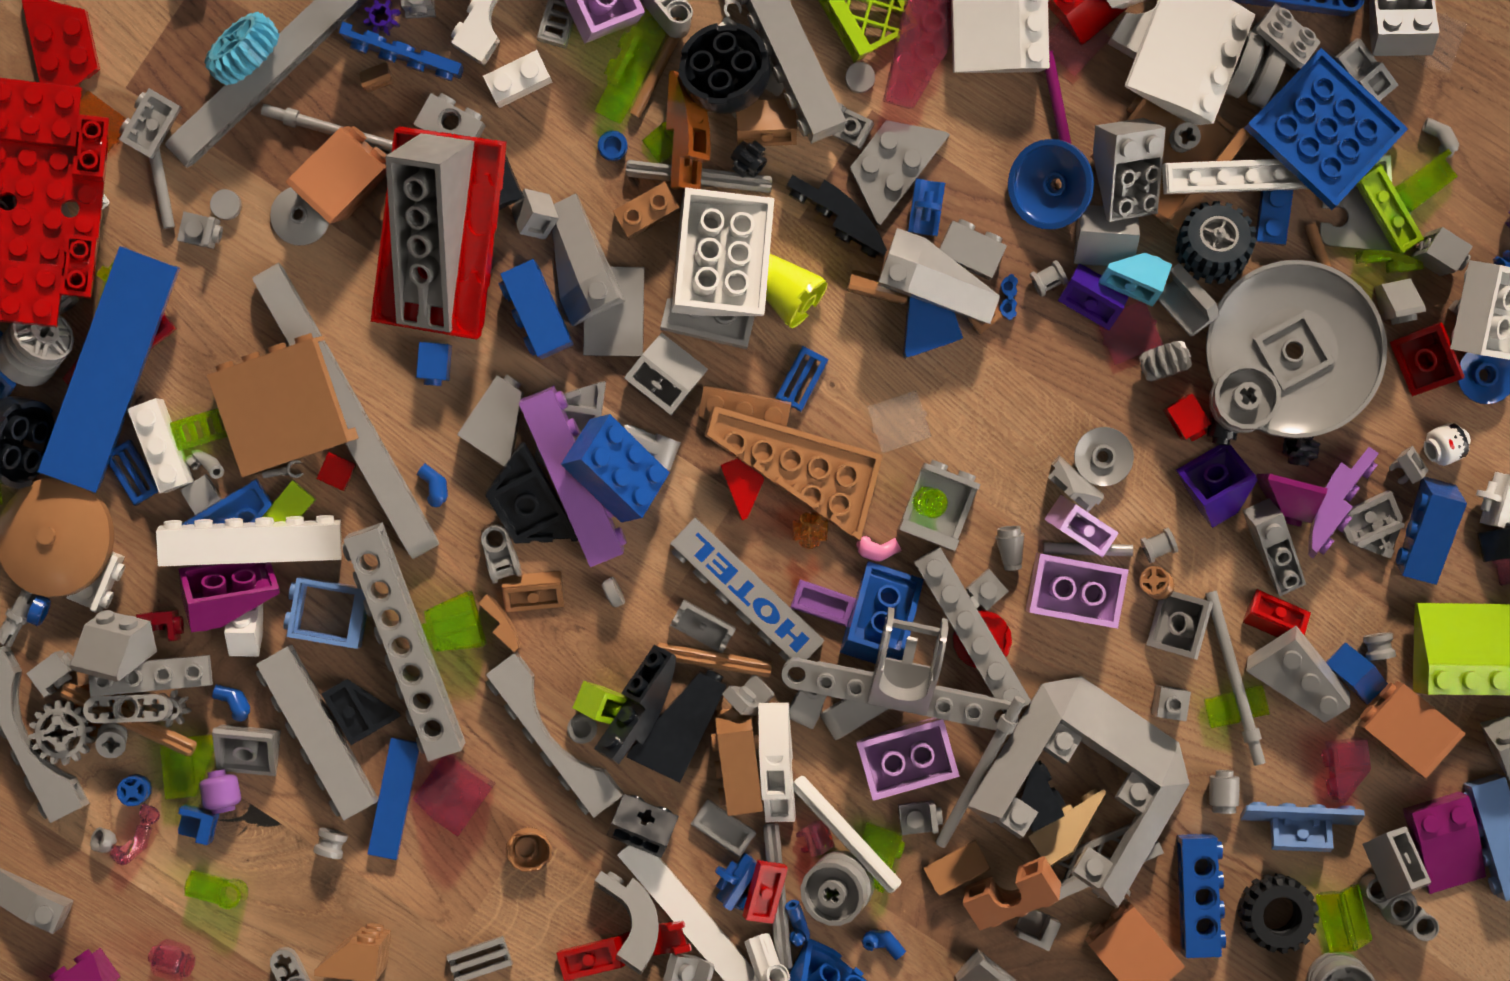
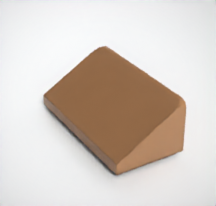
(866, 285)
(533, 591)
(957, 868)

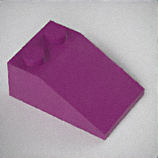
(224, 592)
(1447, 840)

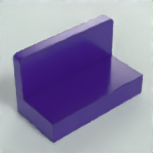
(1091, 298)

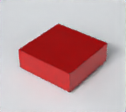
(336, 471)

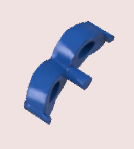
(1009, 289)

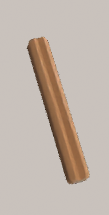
(719, 660)

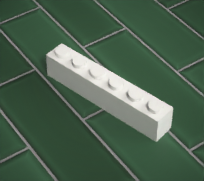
(249, 542)

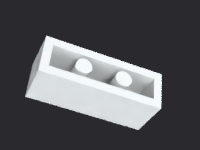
(159, 446)

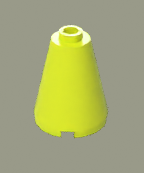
(792, 290)

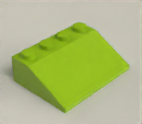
(1461, 649)

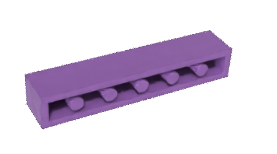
(554, 439)

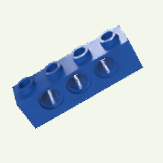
(1190, 850)

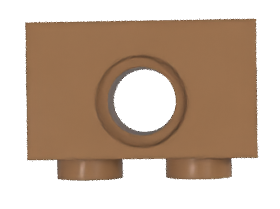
(646, 210)

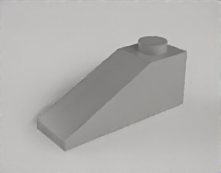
(33, 902)

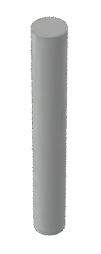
(162, 191)
(1079, 549)

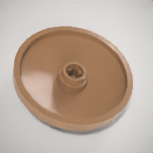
(55, 538)

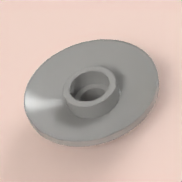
(293, 231)
(1119, 456)

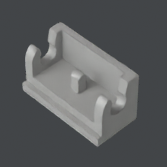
(703, 626)

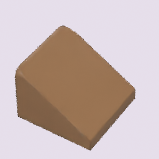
(376, 77)

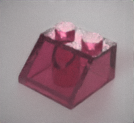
(453, 793)

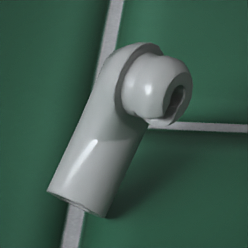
(1443, 133)

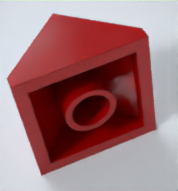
(1427, 359)

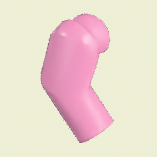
(875, 551)

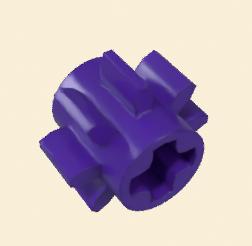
(380, 8)

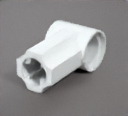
(765, 960)

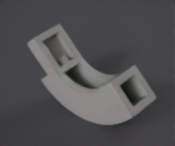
(643, 915)

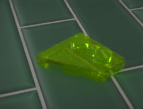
(184, 772)

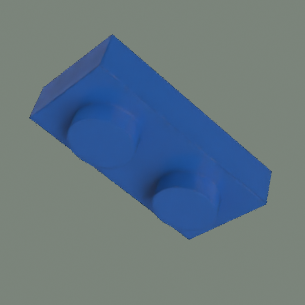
(1274, 217)

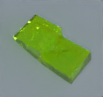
(1394, 261)
(1224, 711)

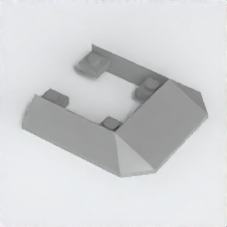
(1057, 722)

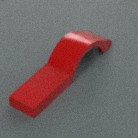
(601, 954)

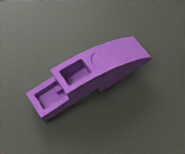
(1334, 509)

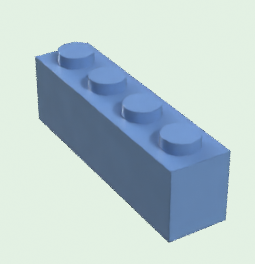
(1492, 811)

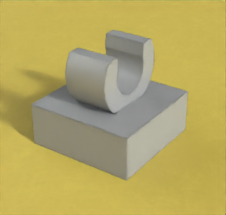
(1411, 464)

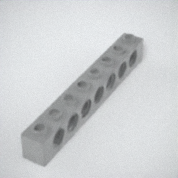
(376, 542)

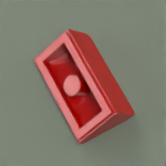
(1275, 615)

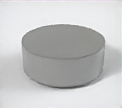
(860, 77)
(225, 204)
(613, 592)
(582, 728)

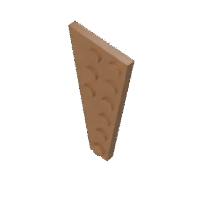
(817, 471)

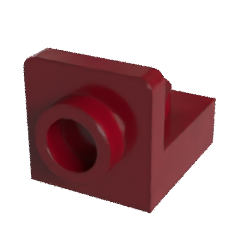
(174, 622)

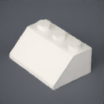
(1484, 311)

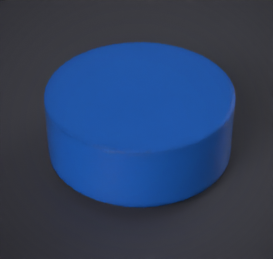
(612, 146)
(38, 610)

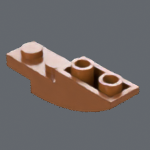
(690, 135)

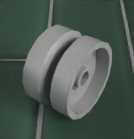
(1257, 70)
(1259, 387)
(836, 888)

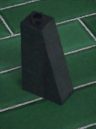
(680, 727)

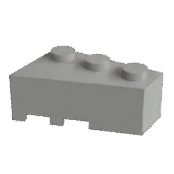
(1300, 674)

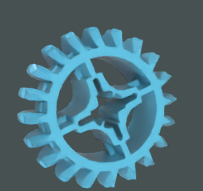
(242, 48)

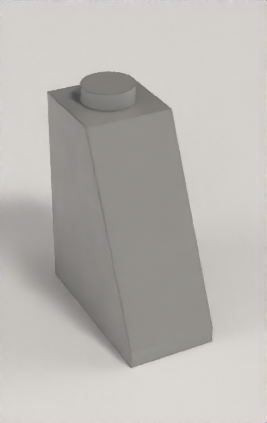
(495, 420)

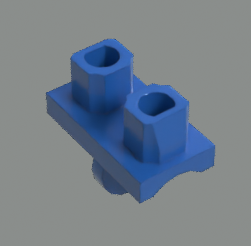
(926, 207)
(734, 882)

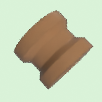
(1151, 579)

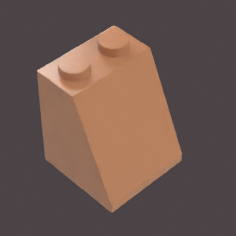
(339, 174)
(1410, 729)
(1132, 947)

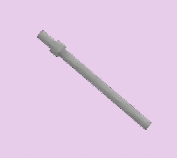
(293, 118)
(1005, 726)
(1250, 734)

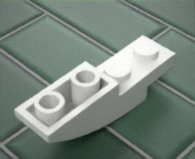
(776, 762)

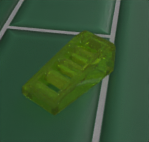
(179, 435)

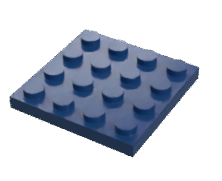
(1326, 128)

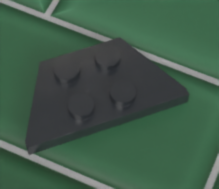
(528, 501)

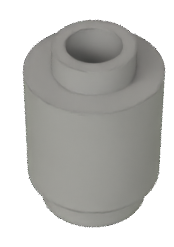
(1224, 792)

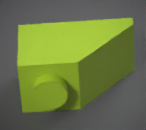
(598, 702)

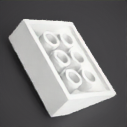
(1000, 36)
(1190, 56)
(722, 254)

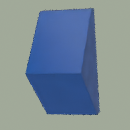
(1357, 673)

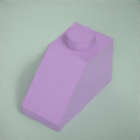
(1081, 526)

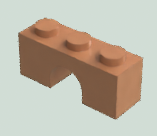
(993, 905)

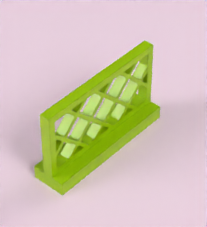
(850, 32)

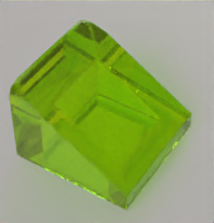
(660, 143)

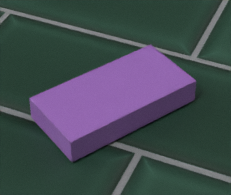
(823, 602)

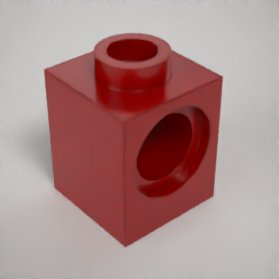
(1187, 418)

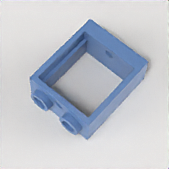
(293, 619)

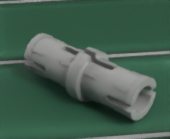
(16, 617)

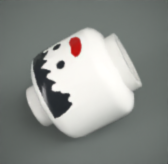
(1447, 444)

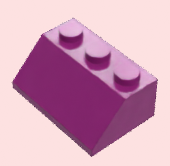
(88, 967)

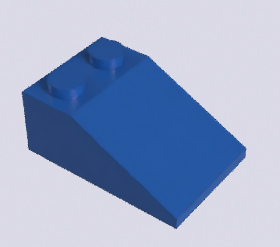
(877, 591)

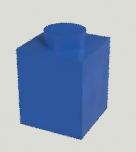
(434, 363)

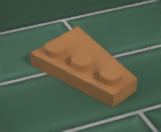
(747, 404)

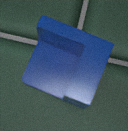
(197, 823)

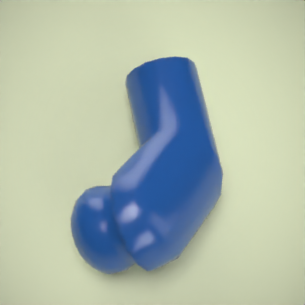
(437, 485)
(236, 700)
(801, 931)
(883, 939)

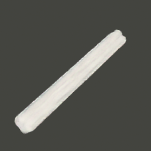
(846, 834)

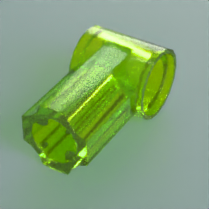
(213, 889)

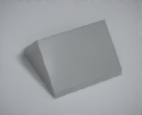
(1104, 241)
(1180, 624)
(246, 749)

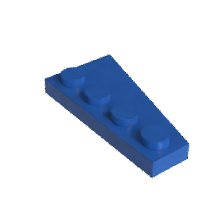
(444, 67)

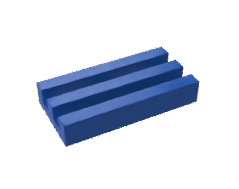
(813, 355)
(146, 494)

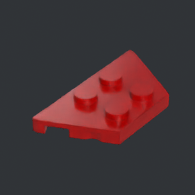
(61, 42)

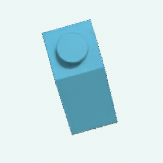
(1138, 277)

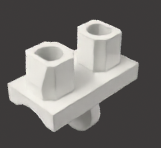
(1496, 501)

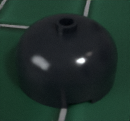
(719, 73)
(21, 420)

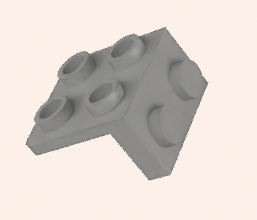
(1287, 36)

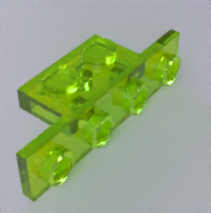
(630, 67)

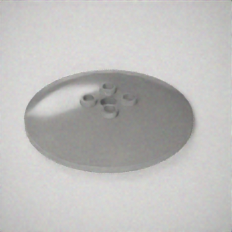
(1331, 323)

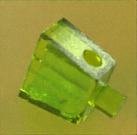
(454, 624)

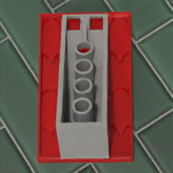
(438, 231)

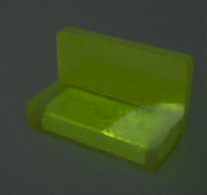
(1426, 181)
(1344, 919)

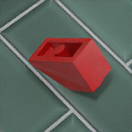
(743, 484)

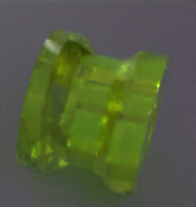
(936, 503)

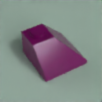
(1294, 498)

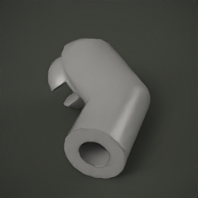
(209, 462)

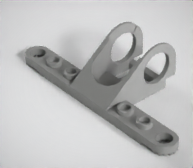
(899, 683)

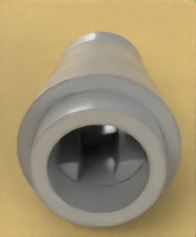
(1010, 545)

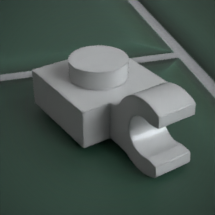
(986, 590)

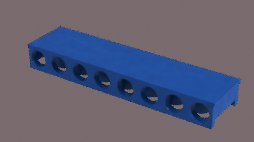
(108, 369)

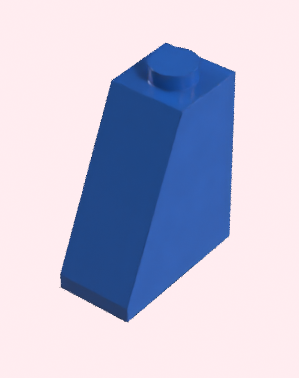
(928, 327)

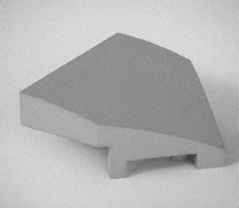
(1075, 485)
(1375, 524)

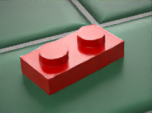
(765, 891)

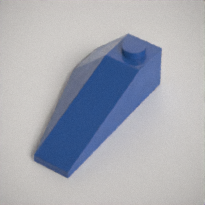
(822, 963)

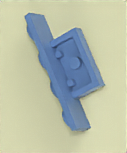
(1302, 827)

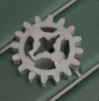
(62, 744)

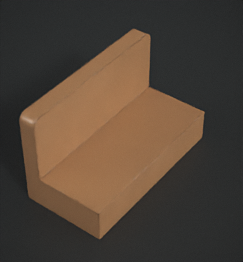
(768, 123)

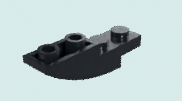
(850, 220)
(645, 699)

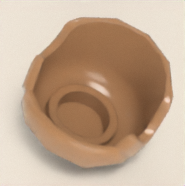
(528, 849)

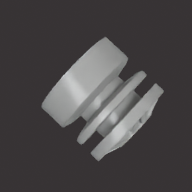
(34, 352)
(1337, 967)

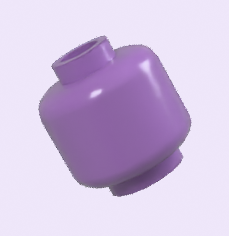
(220, 791)

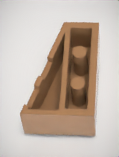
(736, 763)

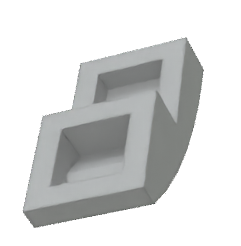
(1366, 70)

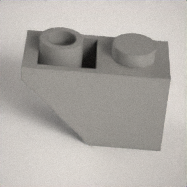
(1399, 301)

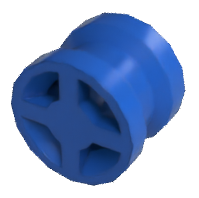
(129, 794)

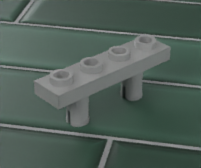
(158, 675)

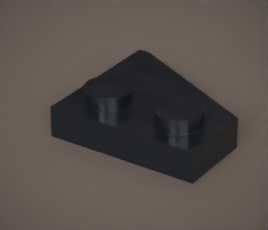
(357, 710)

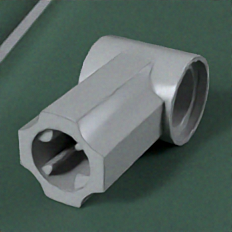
(659, 446)

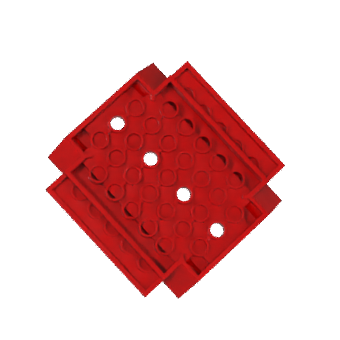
(45, 161)

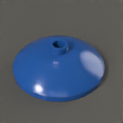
(1034, 178)

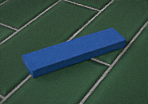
(394, 798)

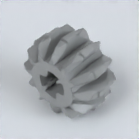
(1165, 360)

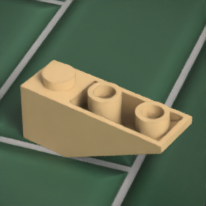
(1063, 836)

